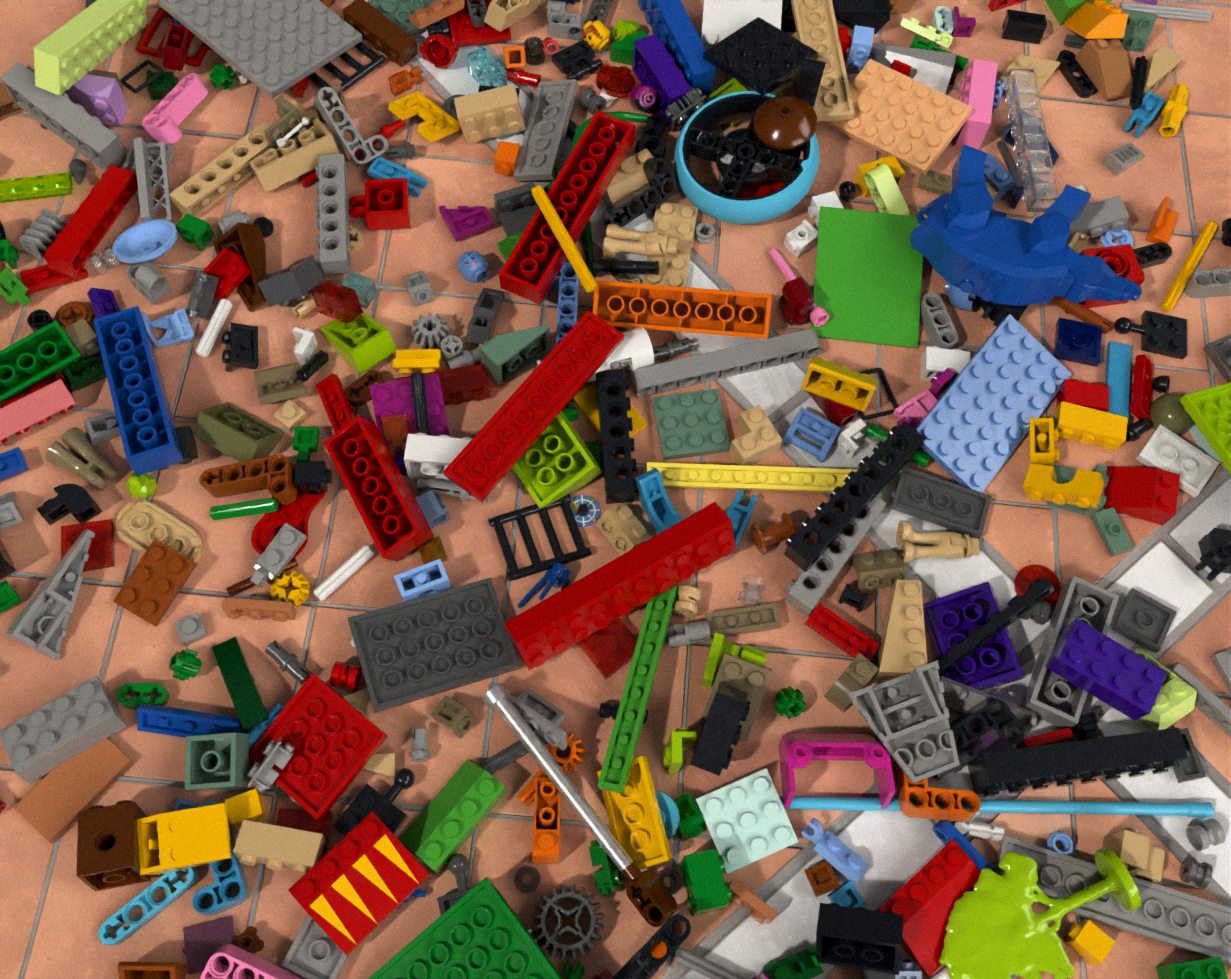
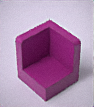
(962, 25)

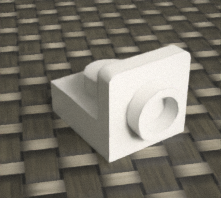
(305, 344)
(849, 437)

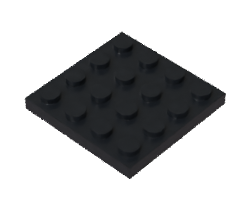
(760, 56)

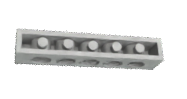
(333, 214)
(806, 599)

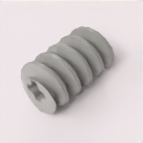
(41, 231)

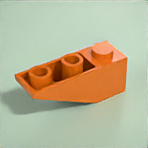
(546, 822)

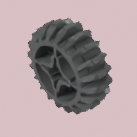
(551, 904)

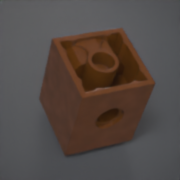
(109, 846)

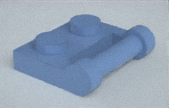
(814, 428)

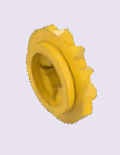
(296, 596)

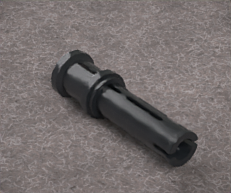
(615, 267)

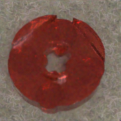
(615, 80)

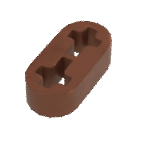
(361, 387)

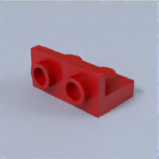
(230, 270)

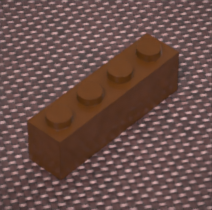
(381, 32)

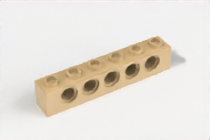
(221, 174)

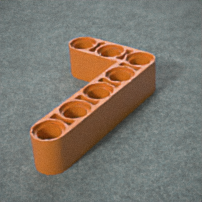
(926, 799)

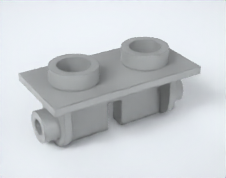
(263, 773)

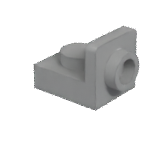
(419, 288)

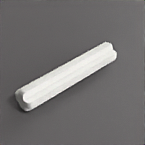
(213, 328)
(343, 572)

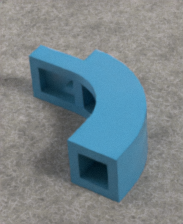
(656, 501)

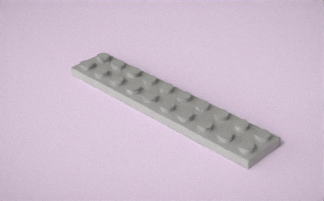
(1163, 914)

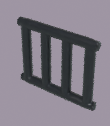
(361, 70)
(538, 566)

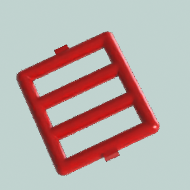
(149, 31)

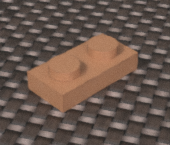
(759, 910)

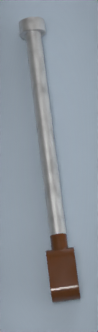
(644, 887)

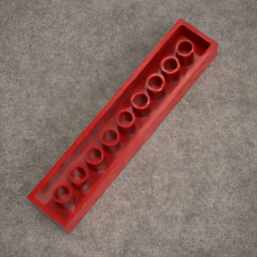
(575, 197)
(621, 585)

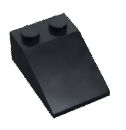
(863, 12)

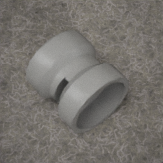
(1205, 835)

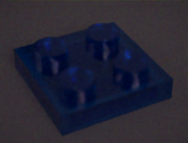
(1078, 342)

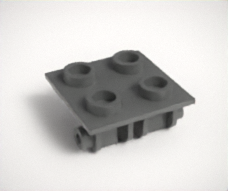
(681, 116)

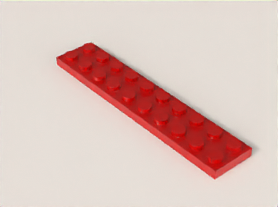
(533, 406)

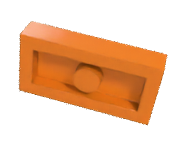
(1162, 223)

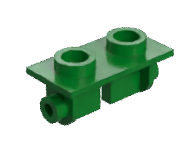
(610, 876)

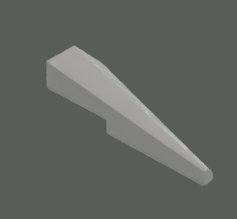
(928, 66)
(46, 616)

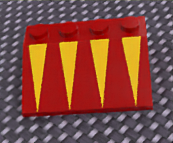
(359, 883)

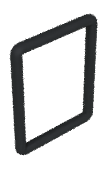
(146, 83)
(888, 389)

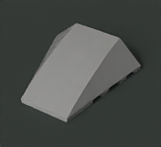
(911, 721)

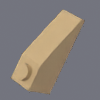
(1160, 67)

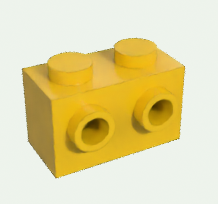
(1042, 441)

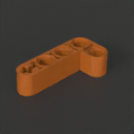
(267, 472)

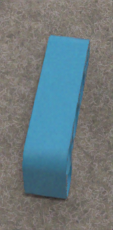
(224, 882)

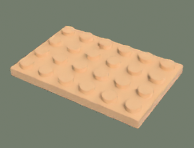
(901, 116)

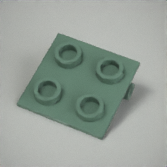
(1137, 30)

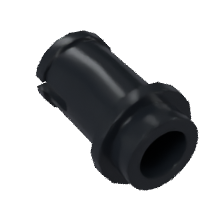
(1137, 429)

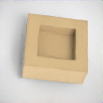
(289, 415)

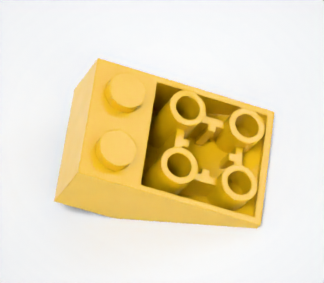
(183, 839)

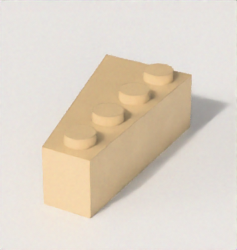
(505, 13)

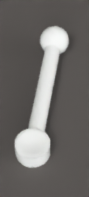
(281, 142)

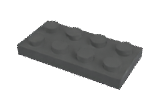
(941, 502)

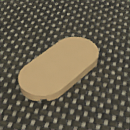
(144, 521)

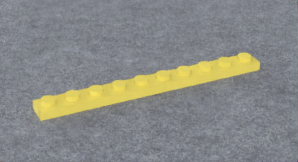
(751, 477)

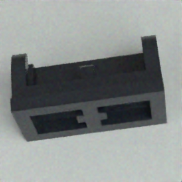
(1023, 26)

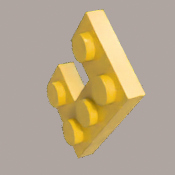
(438, 122)

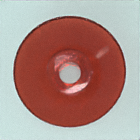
(1033, 572)

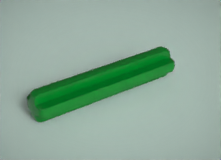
(244, 509)

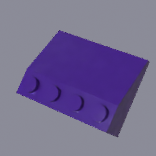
(952, 619)

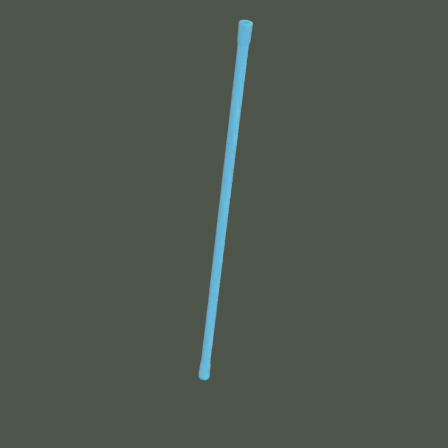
(1188, 809)

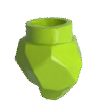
(141, 486)

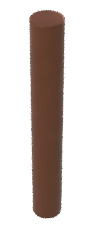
(246, 584)

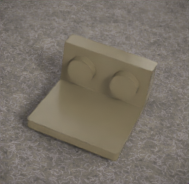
(288, 120)

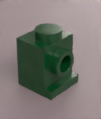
(162, 85)

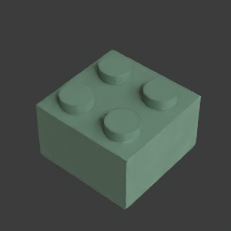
(216, 761)

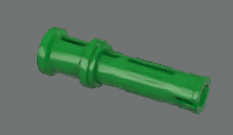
(919, 43)

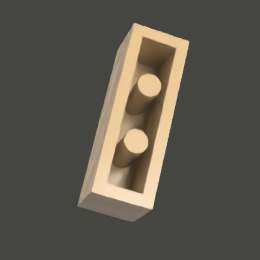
(278, 847)

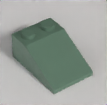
(513, 352)

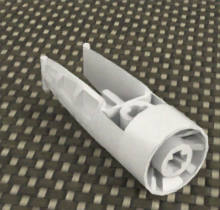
(631, 354)

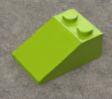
(360, 341)

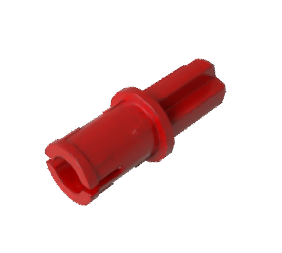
(523, 77)

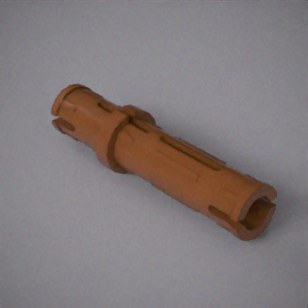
(1082, 313)

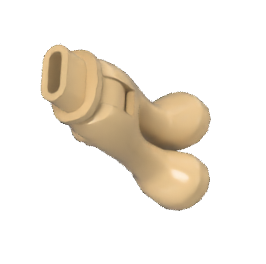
(646, 243)
(947, 544)

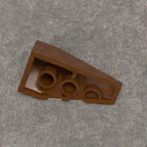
(249, 242)

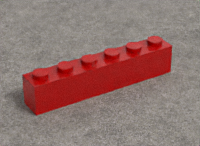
(91, 221)

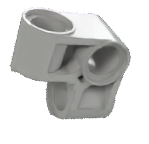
(563, 24)
(148, 282)

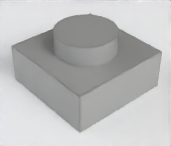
(191, 629)

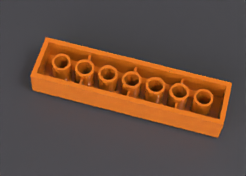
(683, 309)

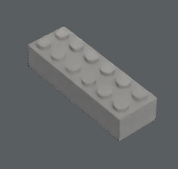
(64, 118)
(1048, 693)

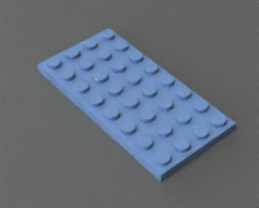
(991, 405)

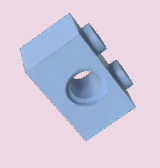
(860, 49)
(422, 581)

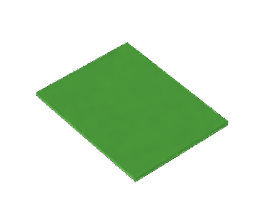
(868, 277)

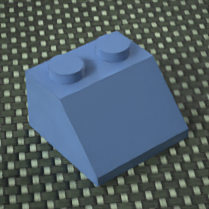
(998, 176)

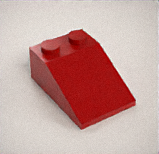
(1142, 493)

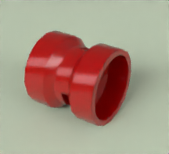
(345, 675)

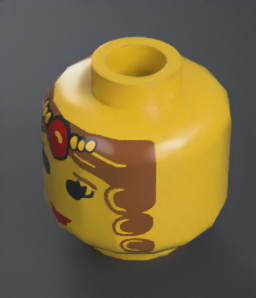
(596, 34)

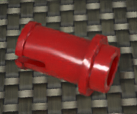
(553, 49)

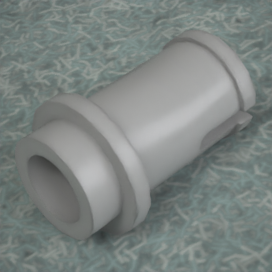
(419, 745)

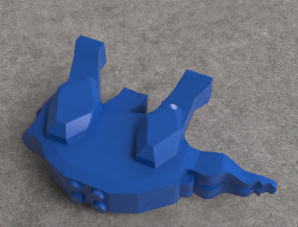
(1009, 257)

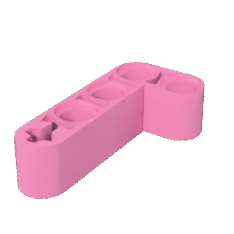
(174, 108)
(239, 960)

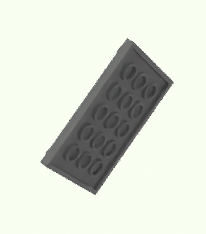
(432, 644)

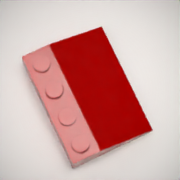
(928, 901)

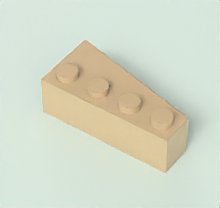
(294, 158)
(903, 632)

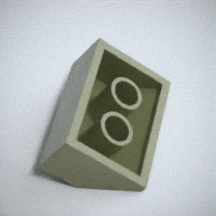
(236, 432)

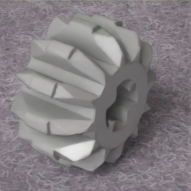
(429, 330)

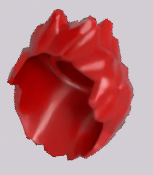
(439, 50)

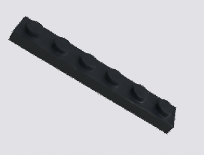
(997, 623)

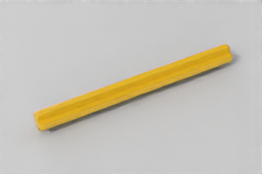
(564, 239)
(1189, 266)

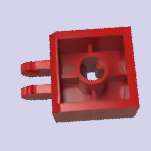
(383, 205)

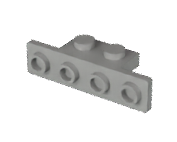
(540, 716)

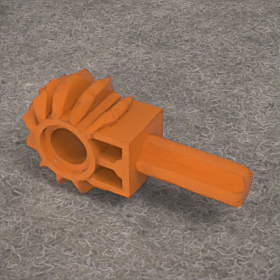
(527, 795)

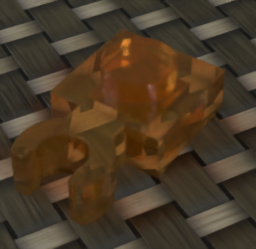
(403, 80)
(395, 429)

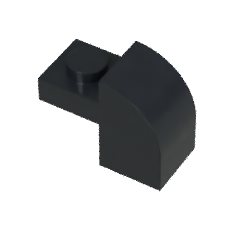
(70, 499)

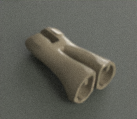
(97, 464)

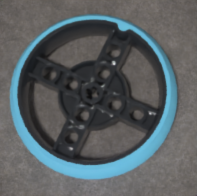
(745, 156)

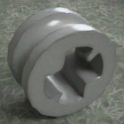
(701, 238)

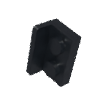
(240, 346)

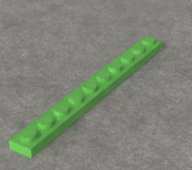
(637, 692)

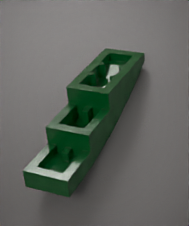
(240, 683)

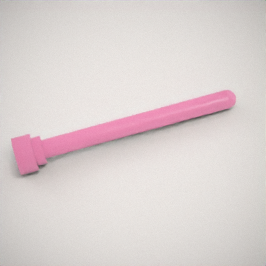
(817, 314)

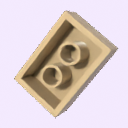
(489, 113)

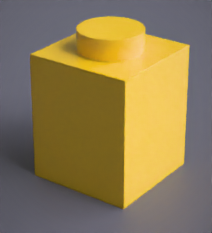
(246, 807)
(1089, 941)

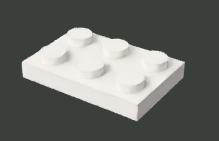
(1176, 455)

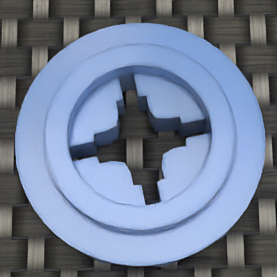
(997, 94)
(1124, 236)

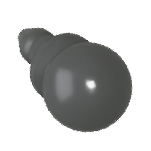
(78, 170)

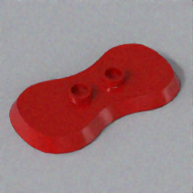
(294, 514)

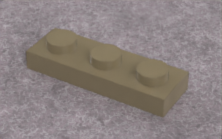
(744, 620)

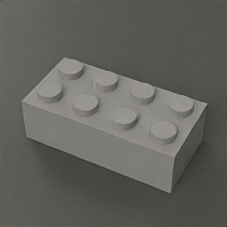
(61, 729)

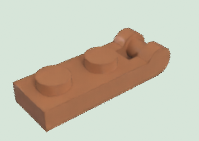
(435, 12)
(258, 609)

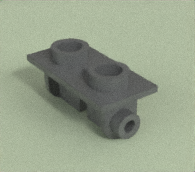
(202, 295)

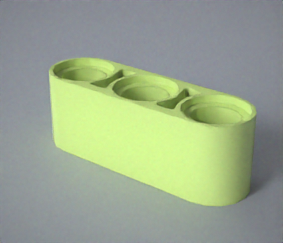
(885, 191)

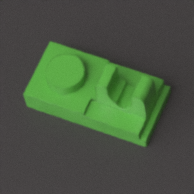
(13, 288)

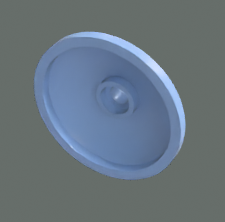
(145, 241)

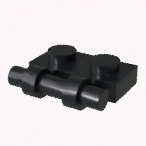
(575, 55)

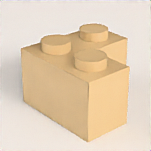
(758, 438)
(1137, 854)

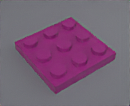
(397, 399)

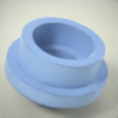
(1064, 839)

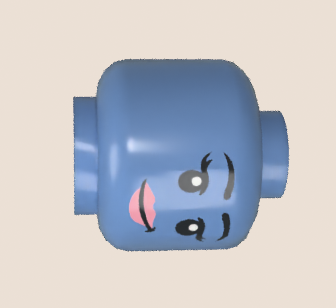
(473, 267)

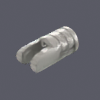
(688, 633)

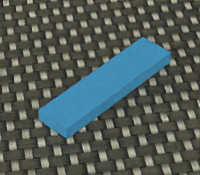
(1118, 377)

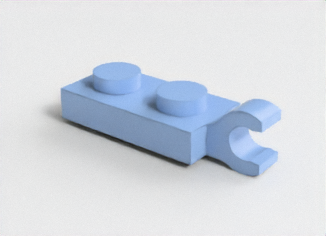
(835, 851)

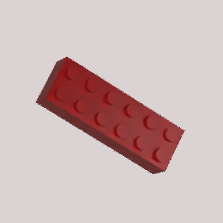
(378, 489)

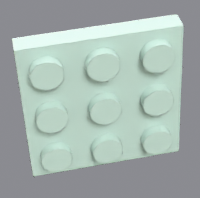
(746, 820)

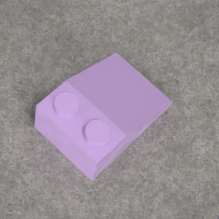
(100, 98)

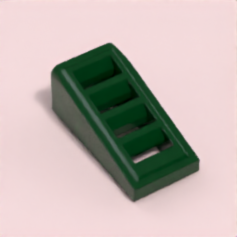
(81, 380)

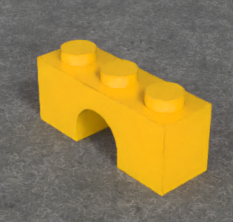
(1081, 491)

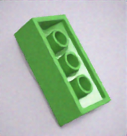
(453, 816)

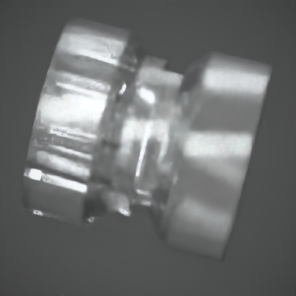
(104, 260)
(752, 590)

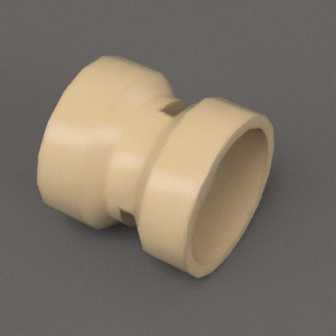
(687, 601)

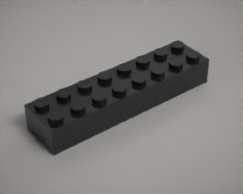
(1077, 761)

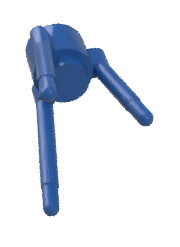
(555, 577)

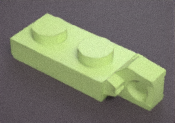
(929, 32)

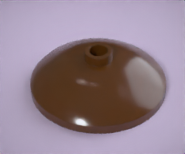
(785, 130)

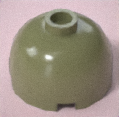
(1171, 413)

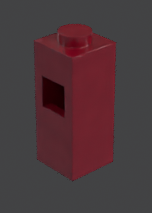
(836, 412)

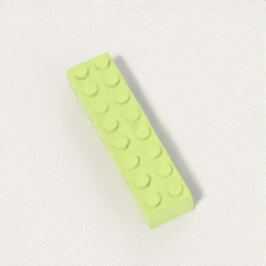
(86, 42)

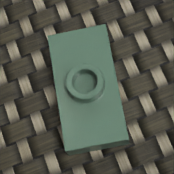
(1112, 532)

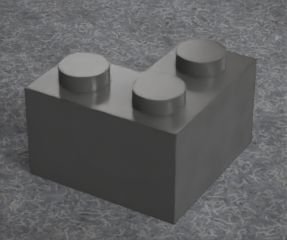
(291, 282)

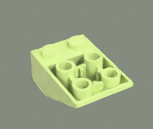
(1173, 700)

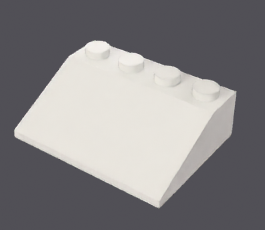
(725, 17)

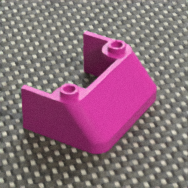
(799, 749)

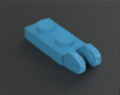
(1150, 107)
(386, 169)
(740, 515)

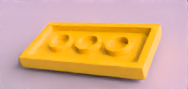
(637, 818)

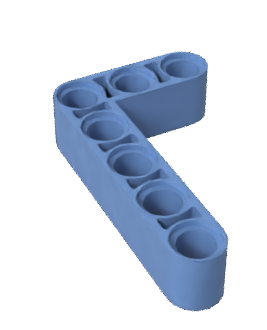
(566, 304)

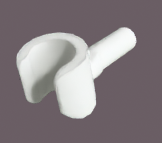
(609, 99)

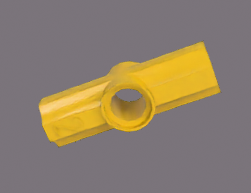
(1174, 110)

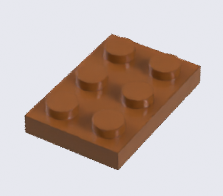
(155, 582)

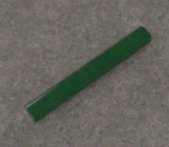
(588, 245)

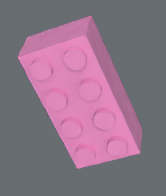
(978, 93)

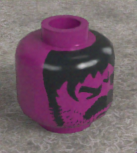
(644, 98)

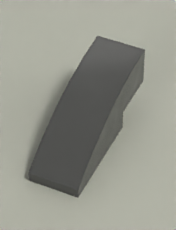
(485, 316)

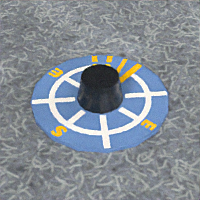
(585, 510)

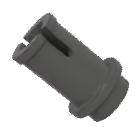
(404, 151)

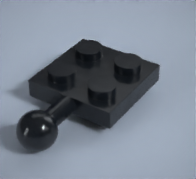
(1159, 333)
(370, 800)

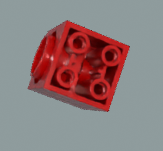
(1122, 262)

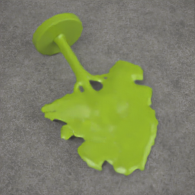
(999, 935)

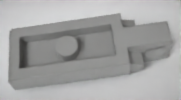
(277, 554)

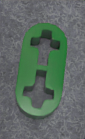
(143, 690)

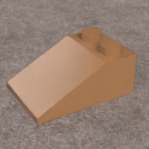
(1107, 67)

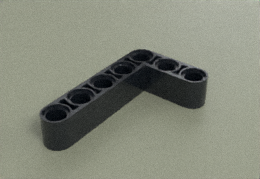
(807, 89)

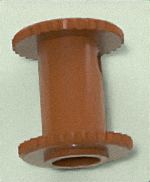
(773, 533)

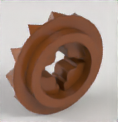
(65, 313)

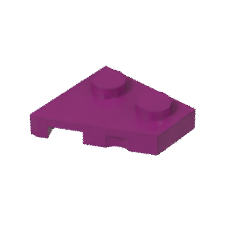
(466, 220)

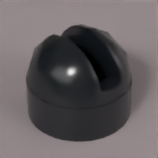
(850, 187)
(1161, 384)

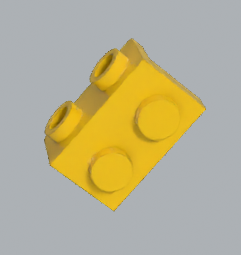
(417, 360)

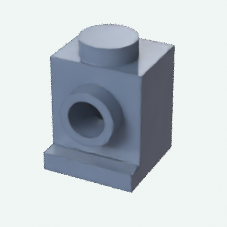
(432, 508)

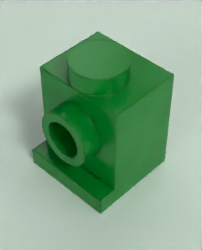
(195, 231)

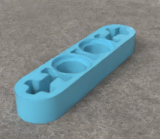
(149, 906)

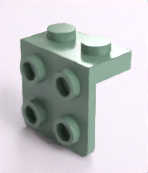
(1065, 475)

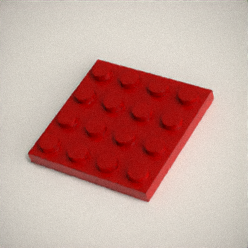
(329, 743)

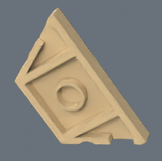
(1042, 67)

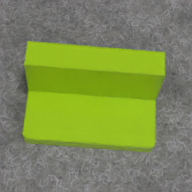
(715, 656)

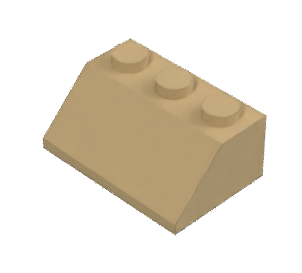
(628, 179)

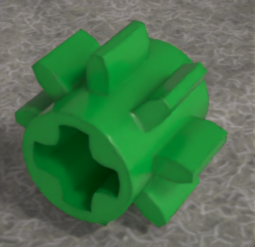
(222, 76)
(185, 664)
(789, 702)

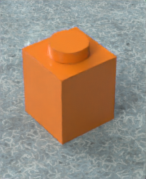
(514, 56)
(506, 158)

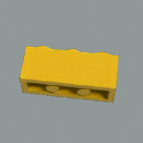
(1090, 425)

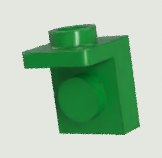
(691, 818)

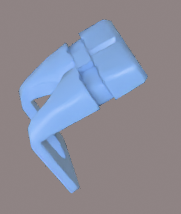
(176, 325)

